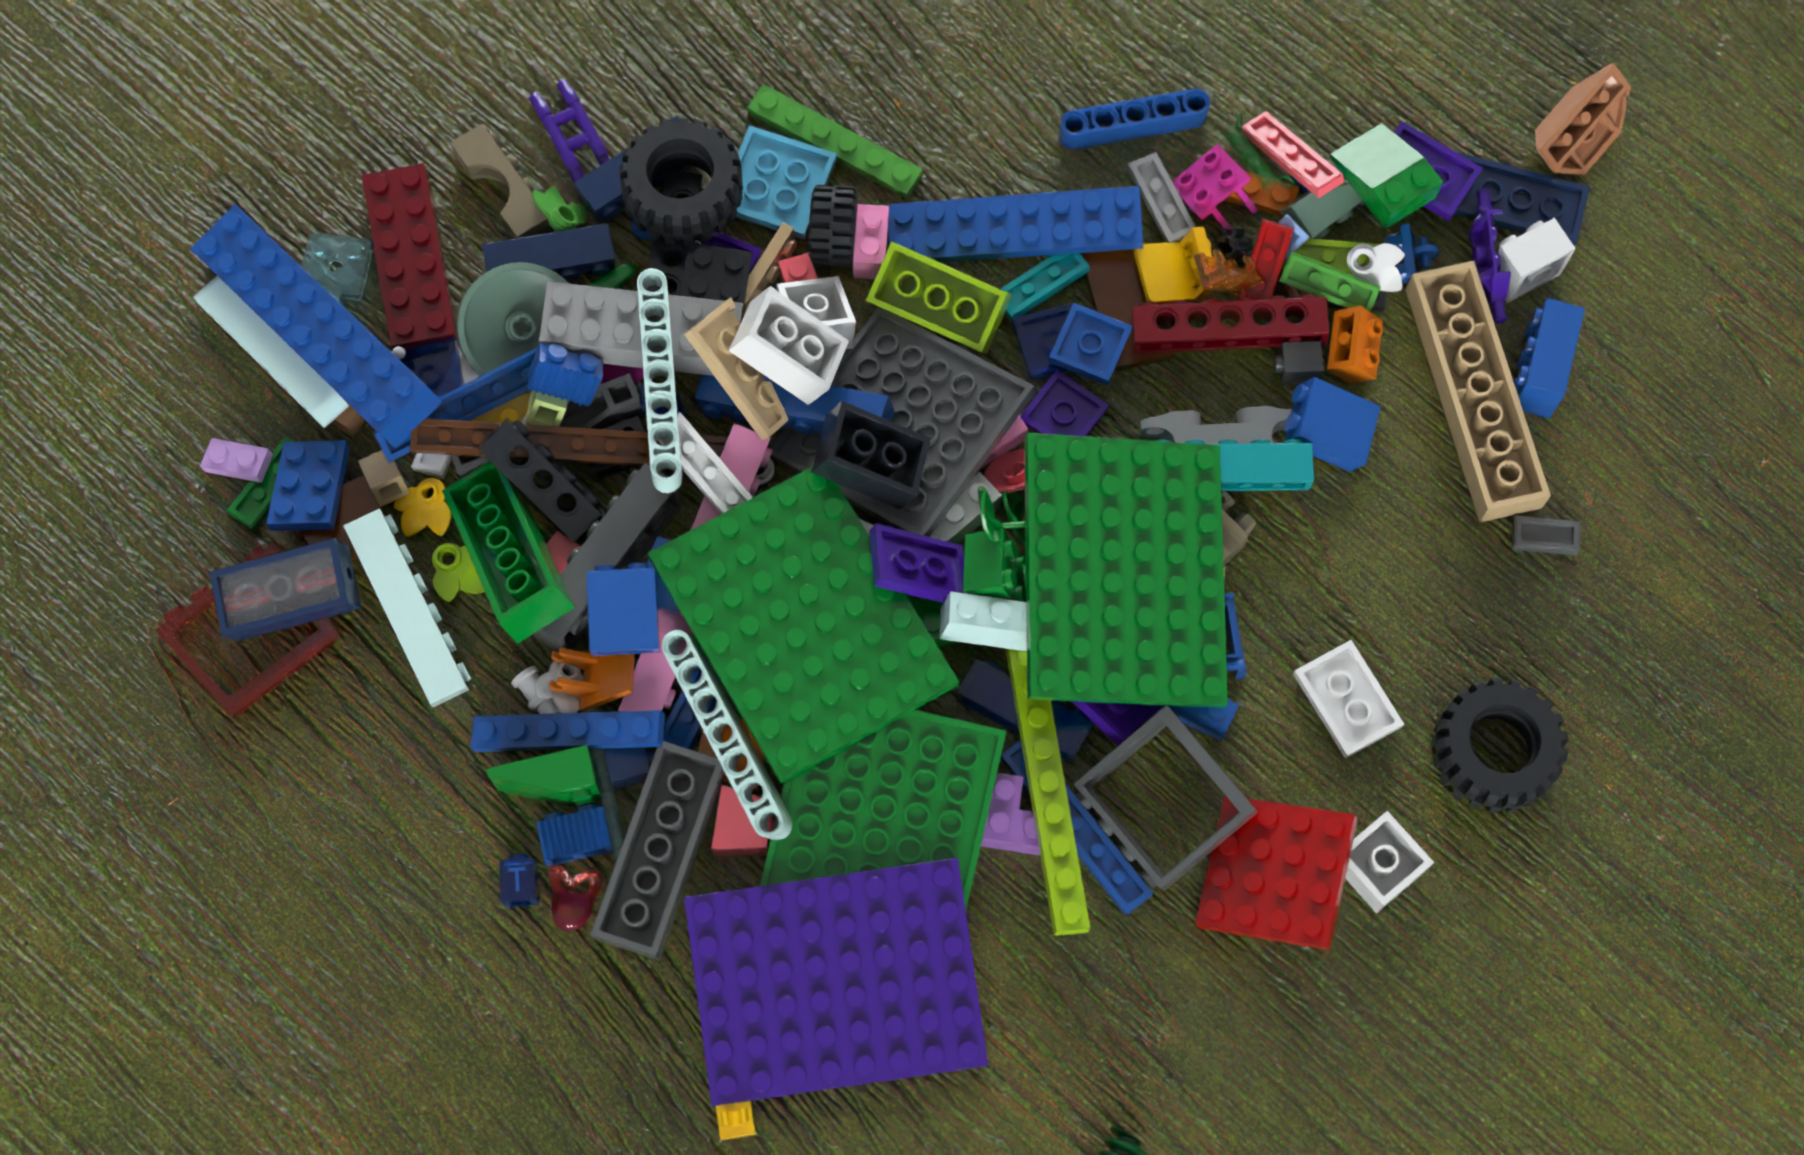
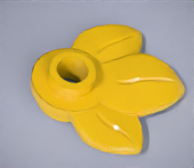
(424, 511)

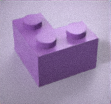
(1007, 825)

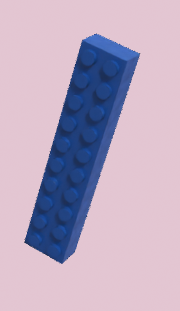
(316, 326)

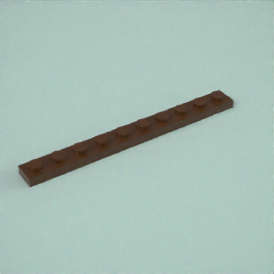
(566, 443)

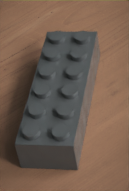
(617, 540)
(659, 851)

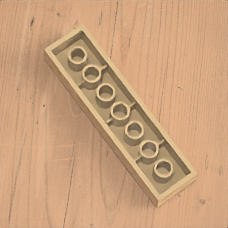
(1477, 392)

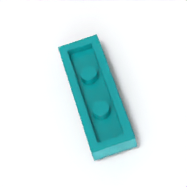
(1043, 282)

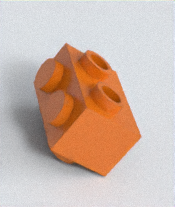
(1355, 344)

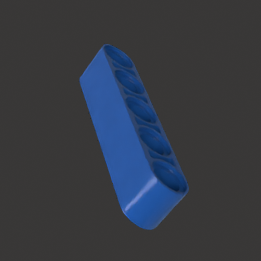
(1145, 109)

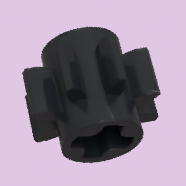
(1234, 245)

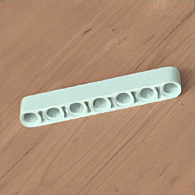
(271, 352)
(659, 394)
(739, 743)

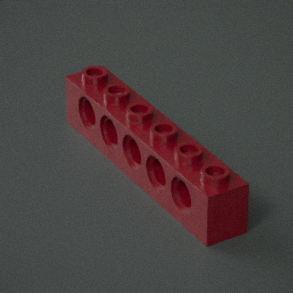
(1216, 336)

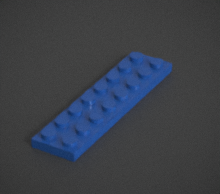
(1020, 224)

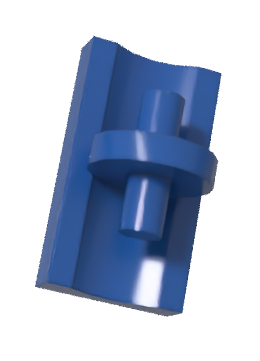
(1406, 242)

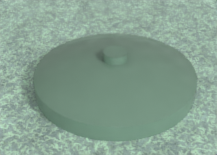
(502, 314)

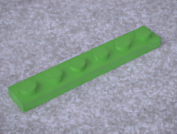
(823, 133)

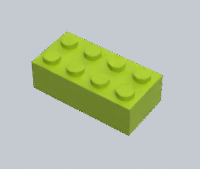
(939, 297)

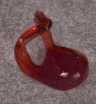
(569, 908)

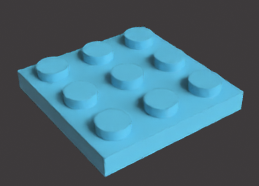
(780, 179)

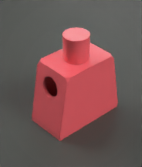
(734, 830)

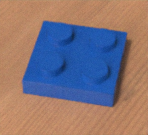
(1090, 344)

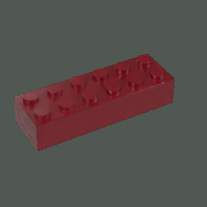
(409, 256)

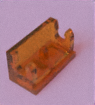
(1224, 274)

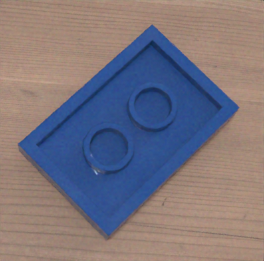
(308, 485)

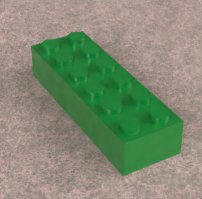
(507, 551)

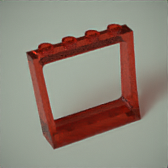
(269, 678)

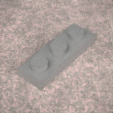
(1161, 197)

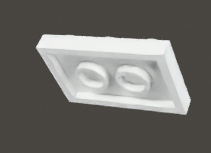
(1348, 699)

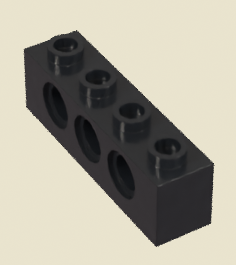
(571, 520)

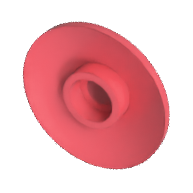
(1007, 472)

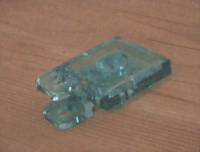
(352, 252)

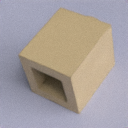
(383, 478)

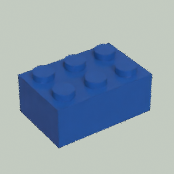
(1547, 356)

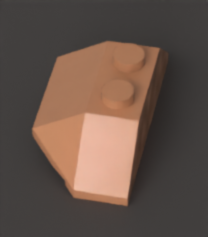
(1584, 122)

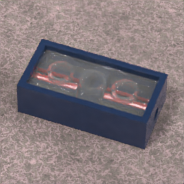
(285, 590)

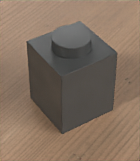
(1299, 362)

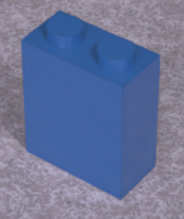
(1334, 422)
(623, 610)

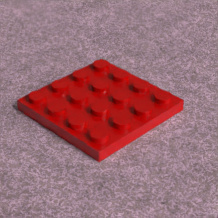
(1279, 874)

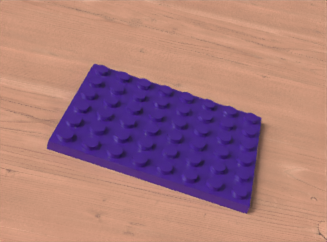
(835, 982)

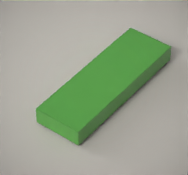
(1328, 282)

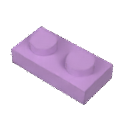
(236, 460)

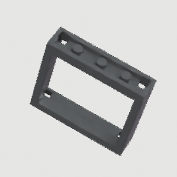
(1111, 823)

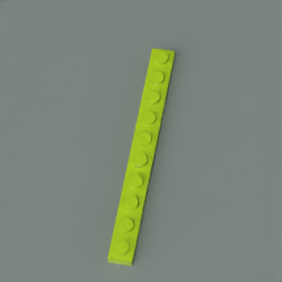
(1049, 804)

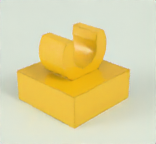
(735, 1120)

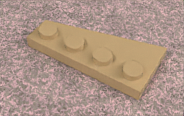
(742, 382)

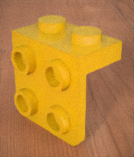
(1170, 269)

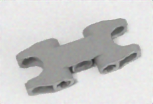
(1186, 425)

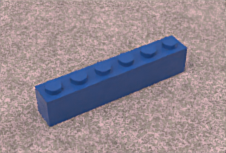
(802, 417)

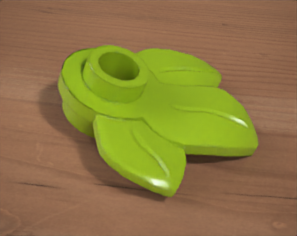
(456, 576)

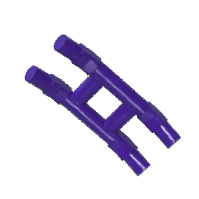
(563, 146)

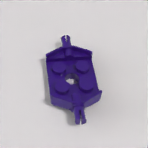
(1488, 264)

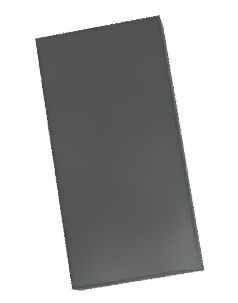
(1546, 535)

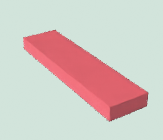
(1292, 154)

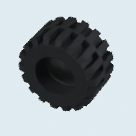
(832, 225)

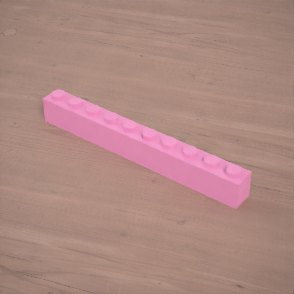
(653, 674)

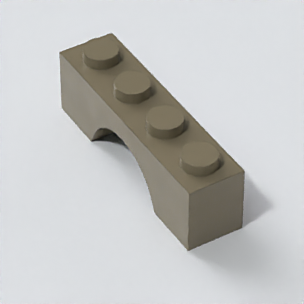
(482, 158)

